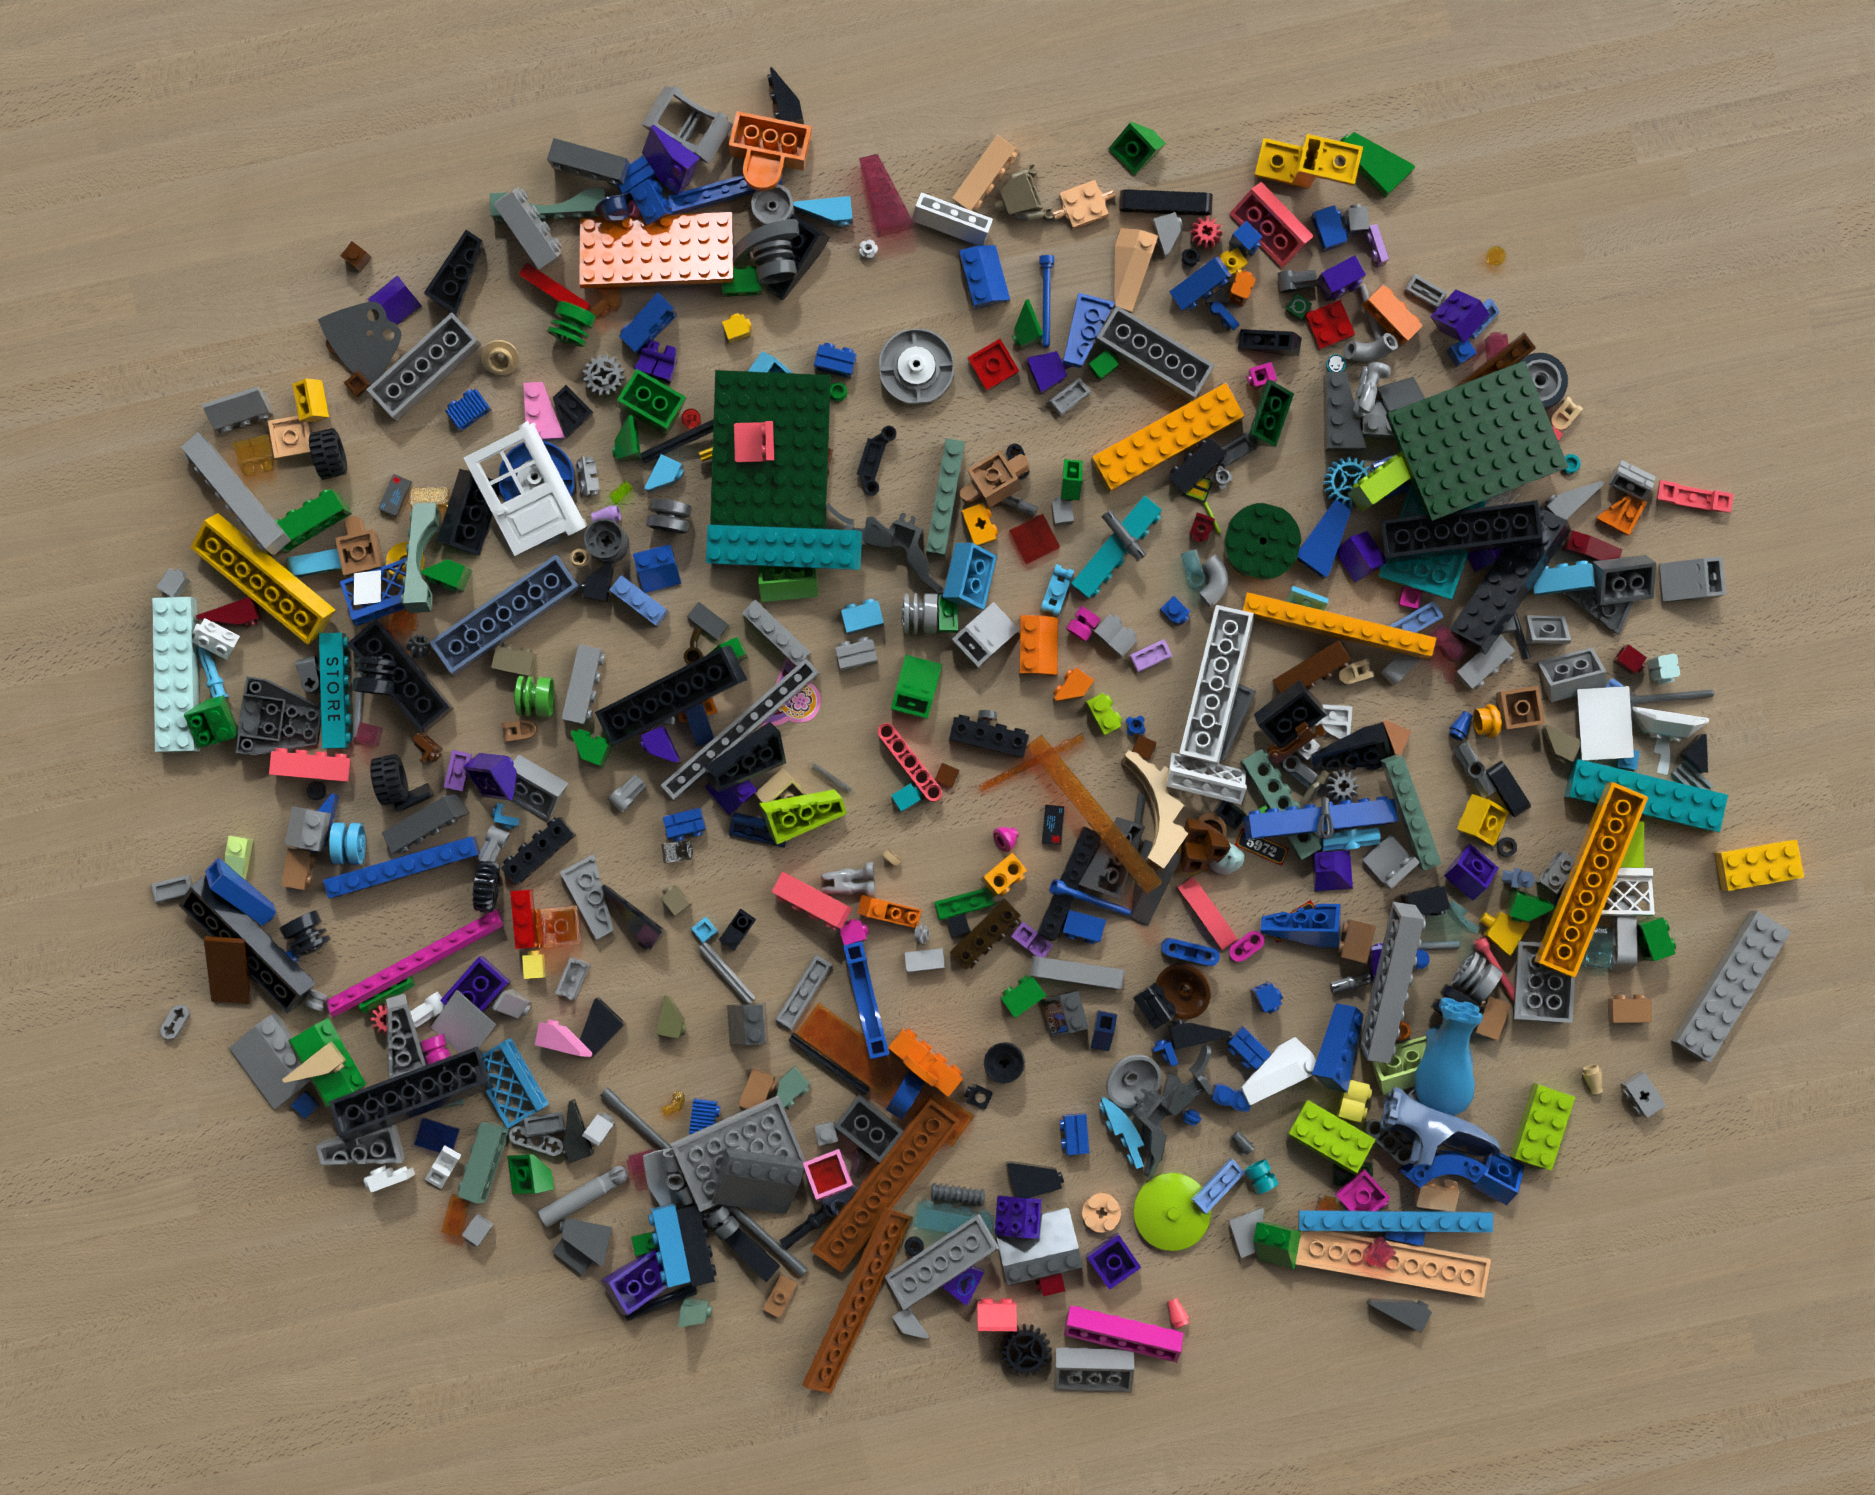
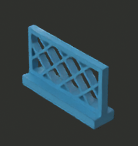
(524, 1078)

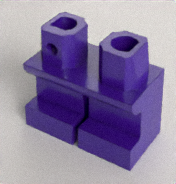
(657, 364)

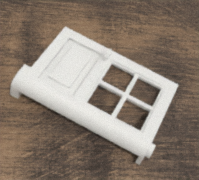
(534, 513)

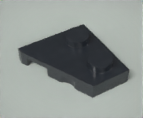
(571, 410)

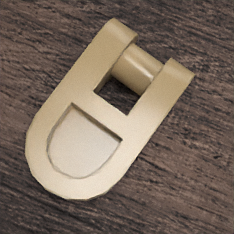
(1560, 418)
(1350, 674)

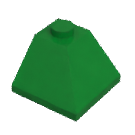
(1136, 146)
(1027, 329)
(627, 442)
(1526, 906)
(529, 1174)

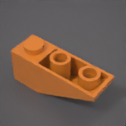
(889, 911)

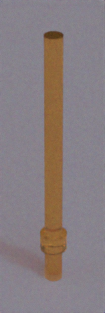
(1065, 745)

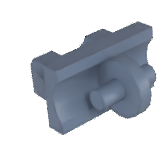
(1518, 878)

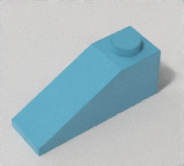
(831, 210)

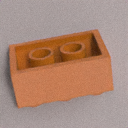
(1038, 645)

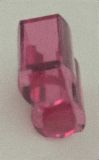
(1450, 647)

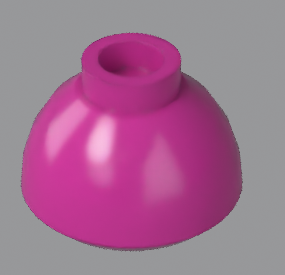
(1005, 838)

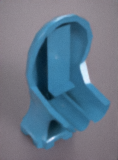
(1446, 1069)

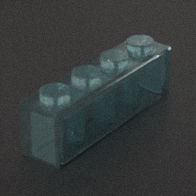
(945, 1217)

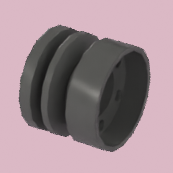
(774, 262)
(600, 532)

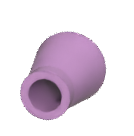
(611, 512)

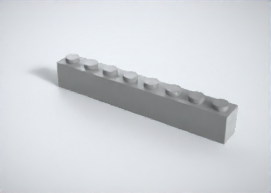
(235, 493)

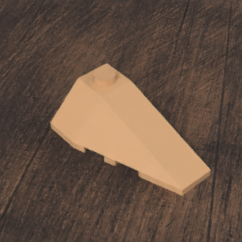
(1132, 259)

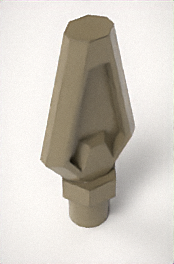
(1314, 788)

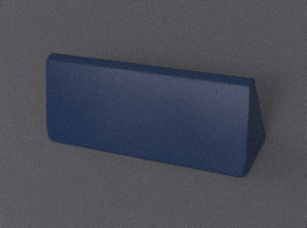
(752, 829)

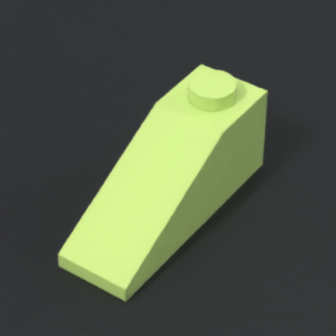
(238, 854)

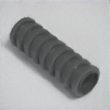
(957, 1194)

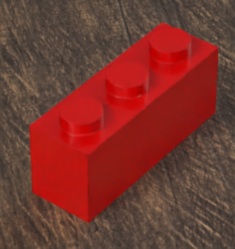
(523, 918)

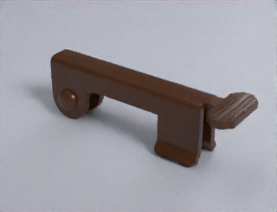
(1305, 735)

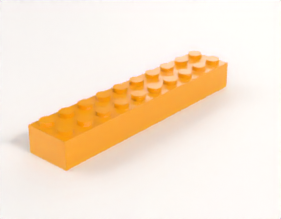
(1591, 879)

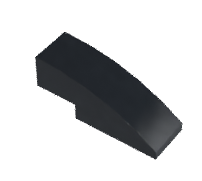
(753, 1254)

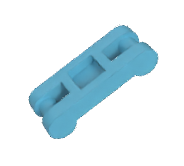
(1056, 590)

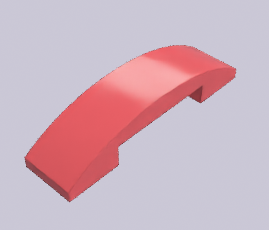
(1694, 497)
(1207, 913)

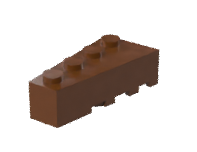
(1315, 667)

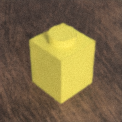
(534, 965)

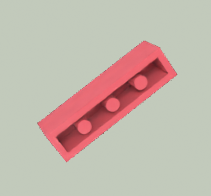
(309, 766)
(812, 900)

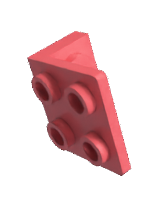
(754, 442)

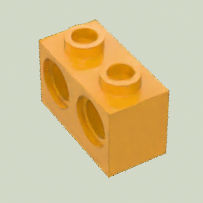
(1001, 871)

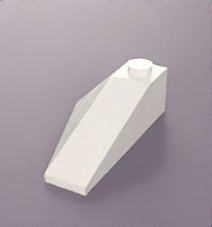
(1284, 1068)

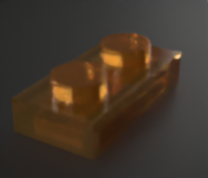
(455, 1215)

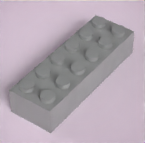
(1154, 353)
(424, 367)

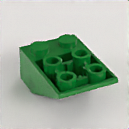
(916, 687)

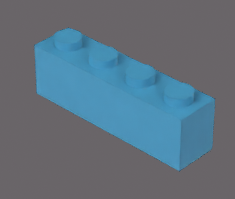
(669, 1244)

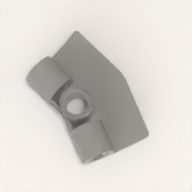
(659, 1170)

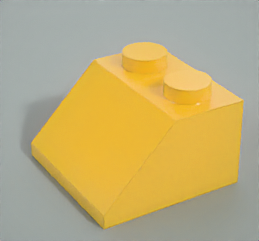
(1483, 819)

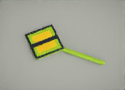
(1200, 493)

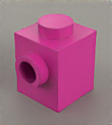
(854, 932)

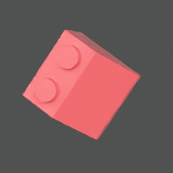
(996, 1315)

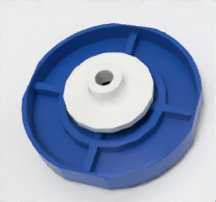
(519, 456)

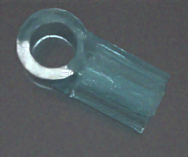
(1193, 567)

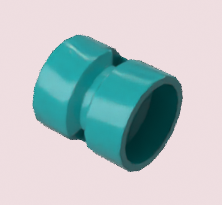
(1260, 1175)

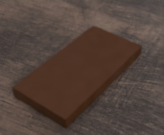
(227, 970)

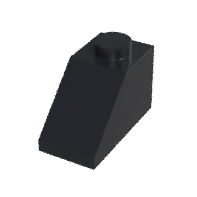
(599, 583)

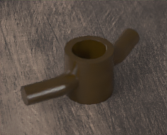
(693, 646)

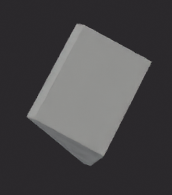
(1547, 631)

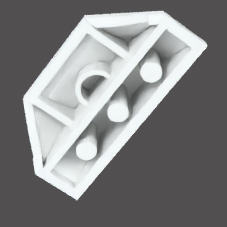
(1667, 724)

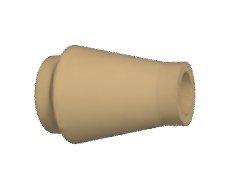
(576, 555)
(1593, 1077)

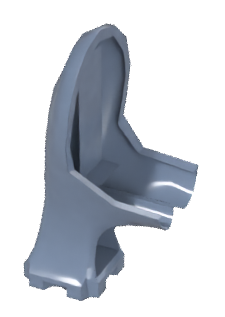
(1433, 1128)

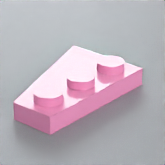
(540, 411)

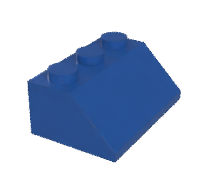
(984, 276)

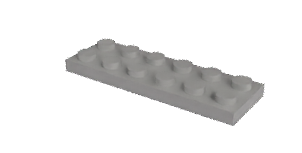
(941, 1262)

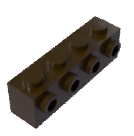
(985, 933)

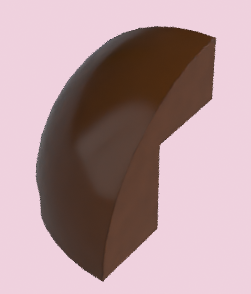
(1202, 846)

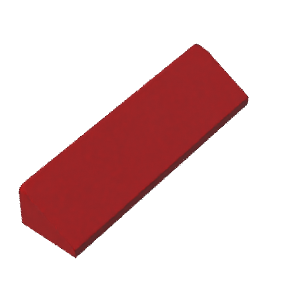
(551, 287)

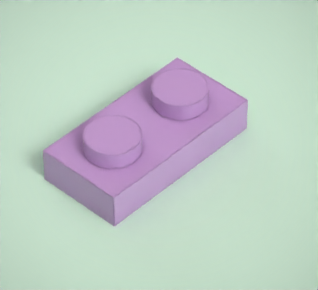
(1379, 252)

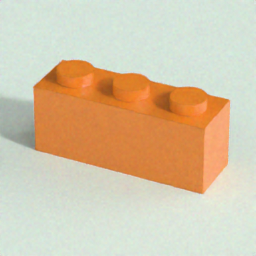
(1392, 314)

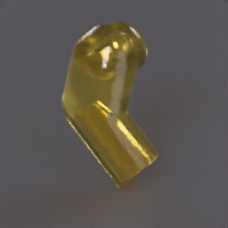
(676, 1103)

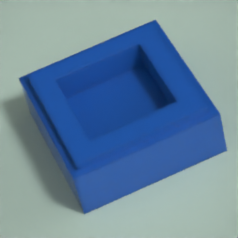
(305, 1104)

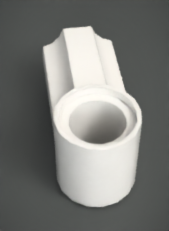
(431, 1007)

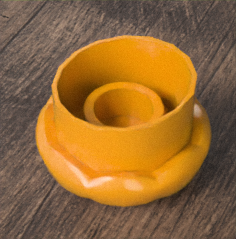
(1487, 721)

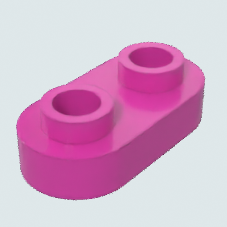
(1246, 946)

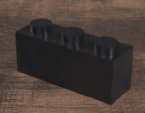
(1197, 465)

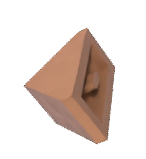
(1396, 736)

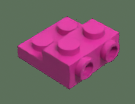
(1363, 1193)

